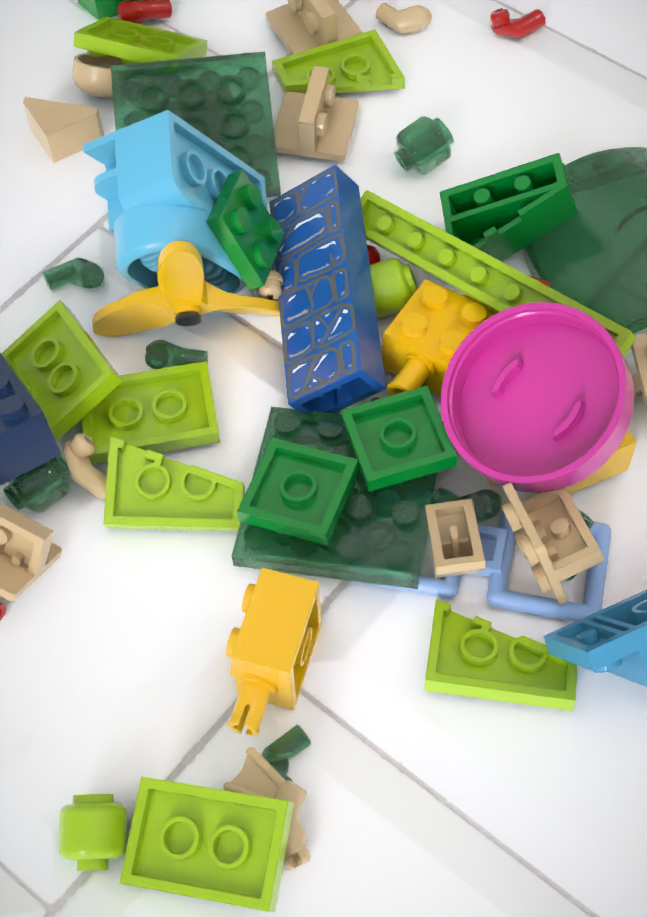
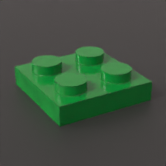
(246, 229)
(398, 438)
(299, 491)

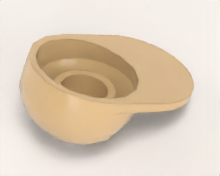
(94, 74)

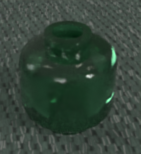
(423, 145)
(40, 486)

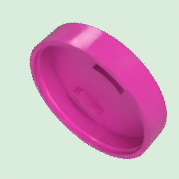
(537, 397)

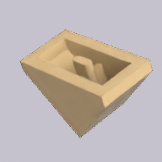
(62, 126)
(454, 538)

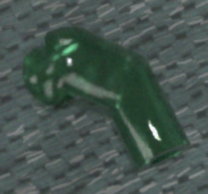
(77, 272)
(166, 354)
(485, 502)
(285, 749)

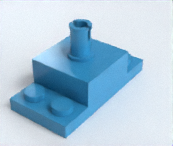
(607, 640)

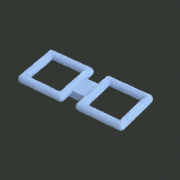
(498, 554)

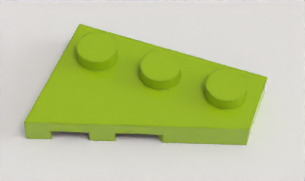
(354, 65)
(164, 494)
(484, 663)

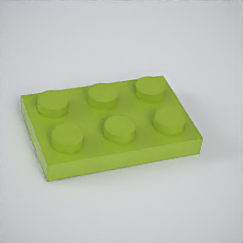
(136, 42)
(61, 368)
(156, 411)
(207, 843)

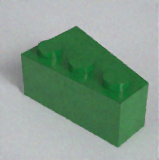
(510, 207)

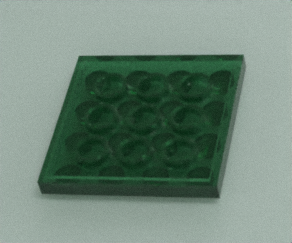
(214, 94)
(377, 535)

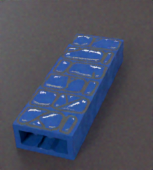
(326, 296)

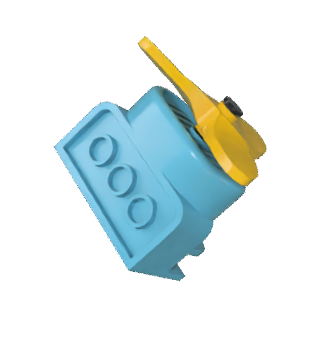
(158, 200)

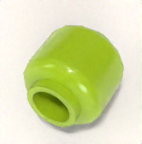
(392, 286)
(92, 831)

